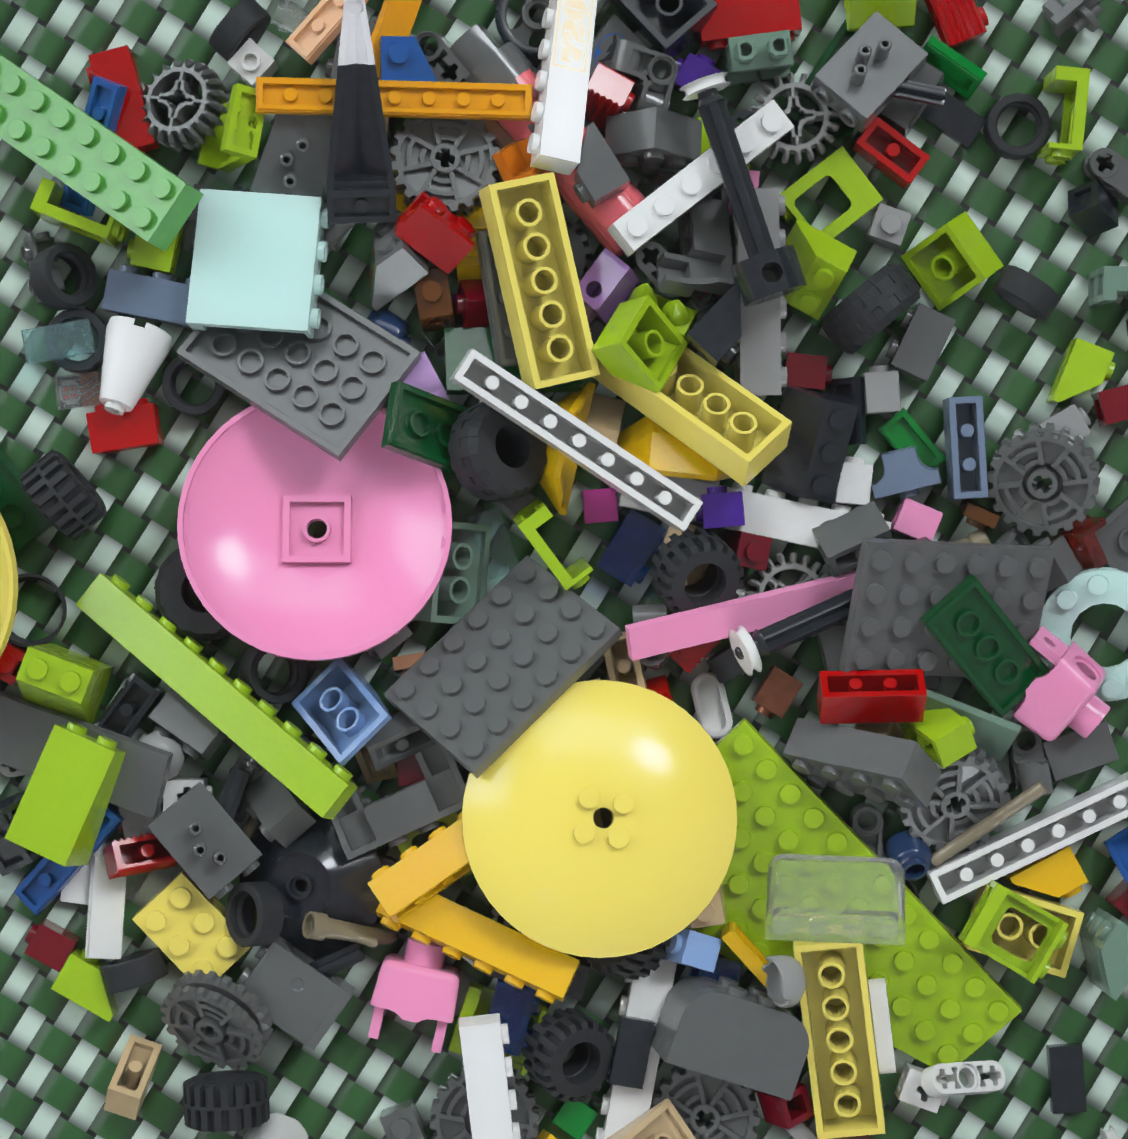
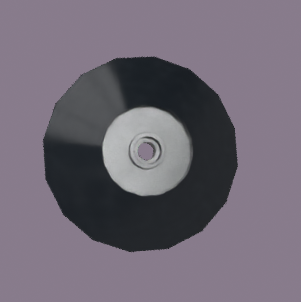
(333, 883)

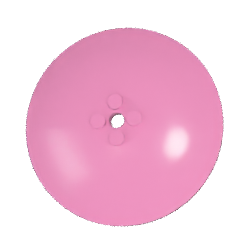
(301, 595)

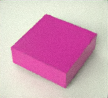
(600, 505)

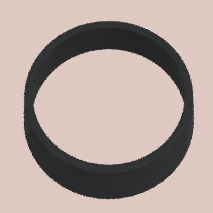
(19, 641)

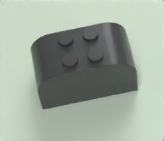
(731, 1035)

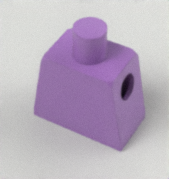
(606, 286)

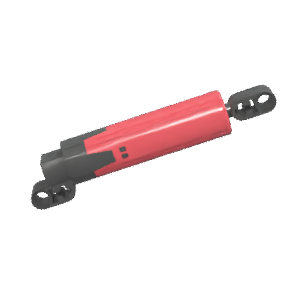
(485, 61)

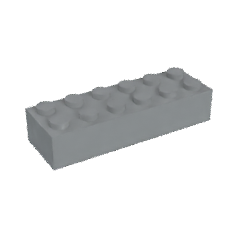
(762, 341)

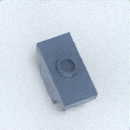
(904, 474)

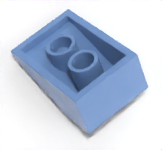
(342, 710)

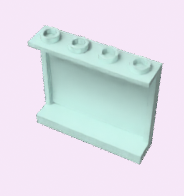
(258, 262)

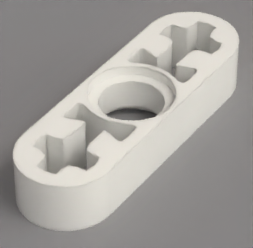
(882, 1025)
(954, 1087)

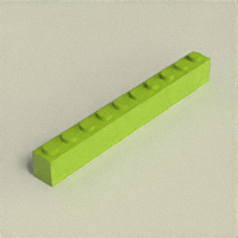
(217, 696)

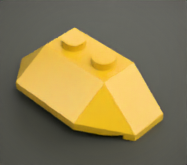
(666, 453)
(559, 470)

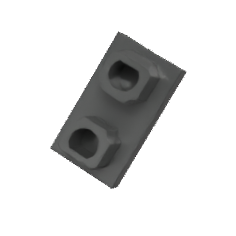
(1074, 15)

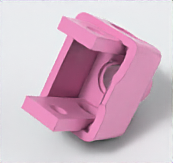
(1065, 693)
(416, 989)

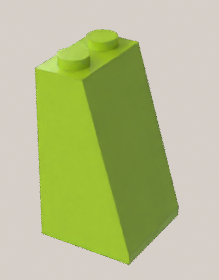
(63, 680)
(67, 796)

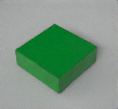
(575, 1118)

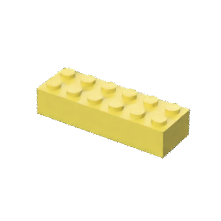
(539, 281)
(710, 416)
(840, 1040)

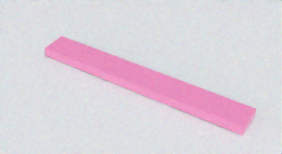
(715, 620)

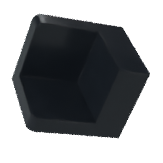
(1092, 208)

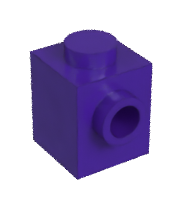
(692, 69)
(721, 508)

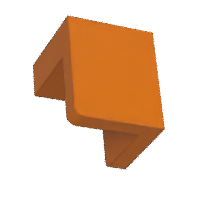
(514, 161)

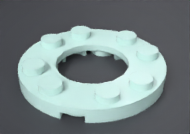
(1069, 600)

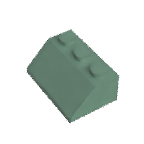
(463, 577)
(991, 732)
(1105, 951)

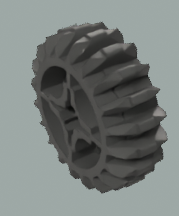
(189, 116)

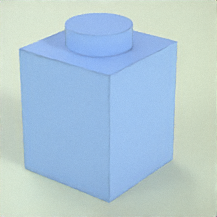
(694, 950)

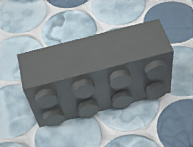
(862, 763)

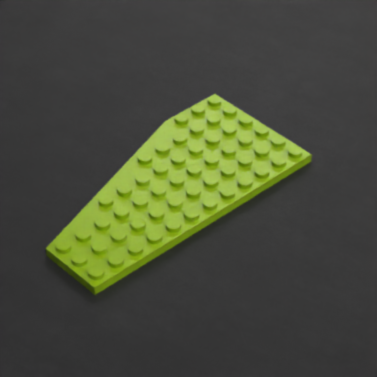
(936, 990)

